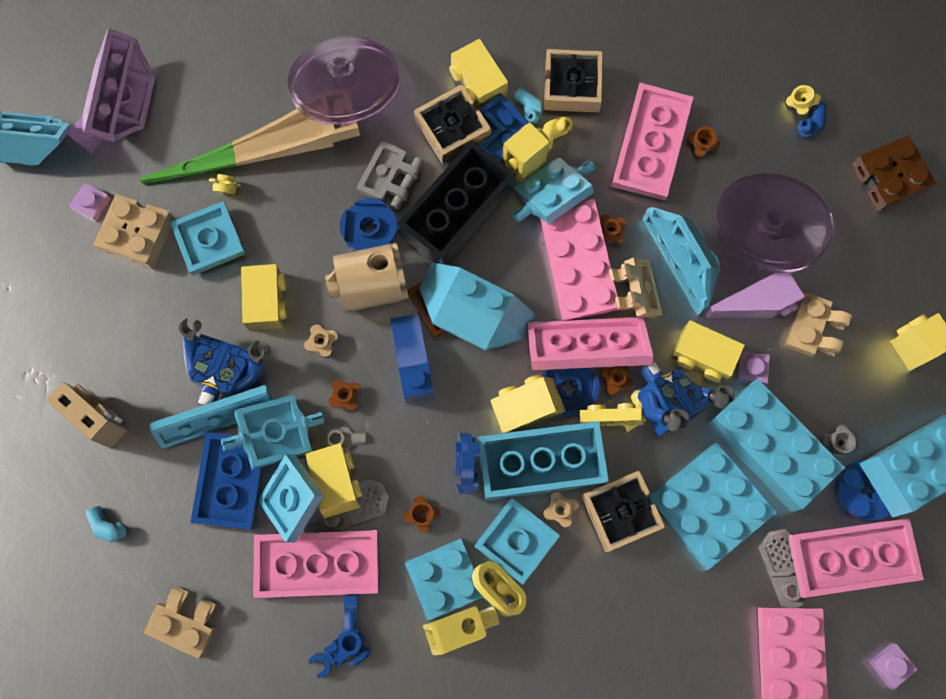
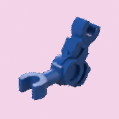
(348, 643)

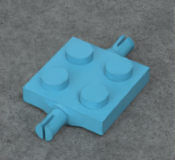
(553, 190)
(271, 431)

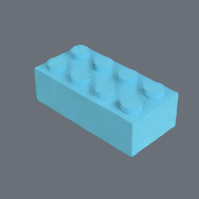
(776, 446)
(542, 461)
(910, 469)

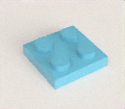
(207, 238)
(290, 498)
(517, 541)
(443, 579)

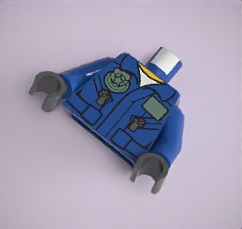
(220, 365)
(674, 399)

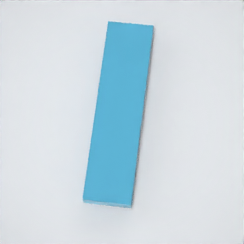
(205, 418)

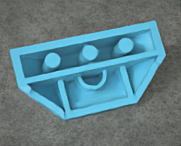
(29, 137)
(686, 255)
(473, 307)

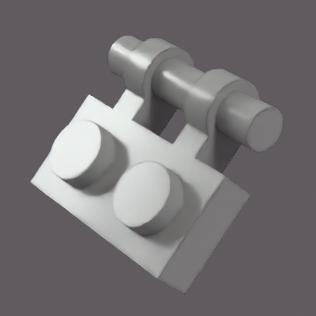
(382, 172)

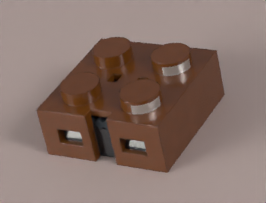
(893, 173)

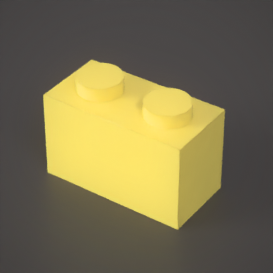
(478, 73)
(526, 152)
(263, 297)
(921, 340)
(707, 352)
(528, 404)
(332, 475)

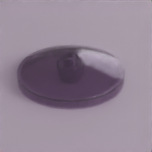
(343, 80)
(773, 223)

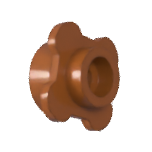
(707, 134)
(617, 224)
(612, 385)
(348, 402)
(422, 523)

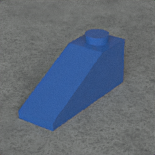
(412, 358)

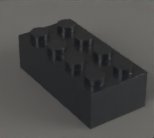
(456, 204)

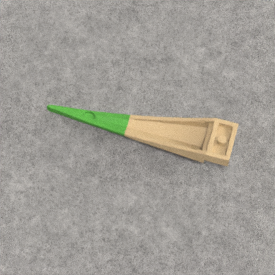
(280, 138)

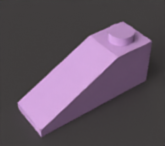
(761, 300)

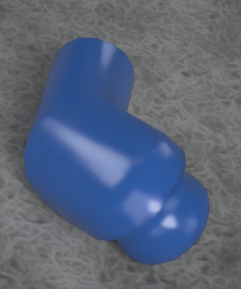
(815, 123)

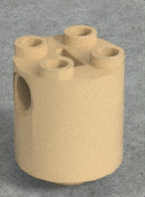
(367, 278)

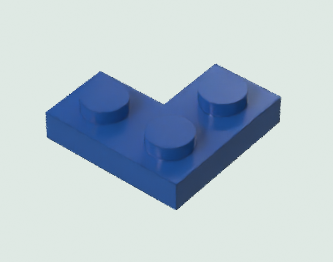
(504, 120)

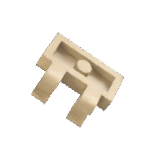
(643, 288)
(808, 325)
(178, 629)

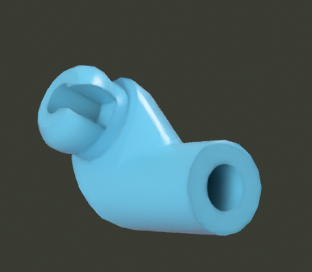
(531, 105)
(102, 528)

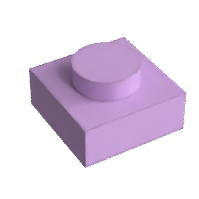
(86, 141)
(90, 202)
(752, 366)
(893, 666)

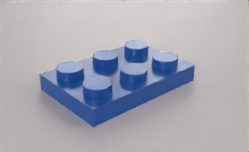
(225, 486)

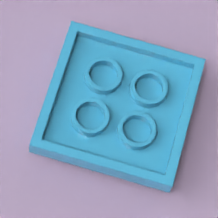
(711, 506)

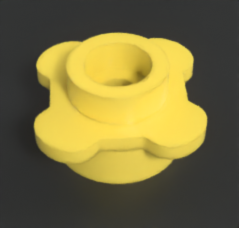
(801, 93)
(224, 184)

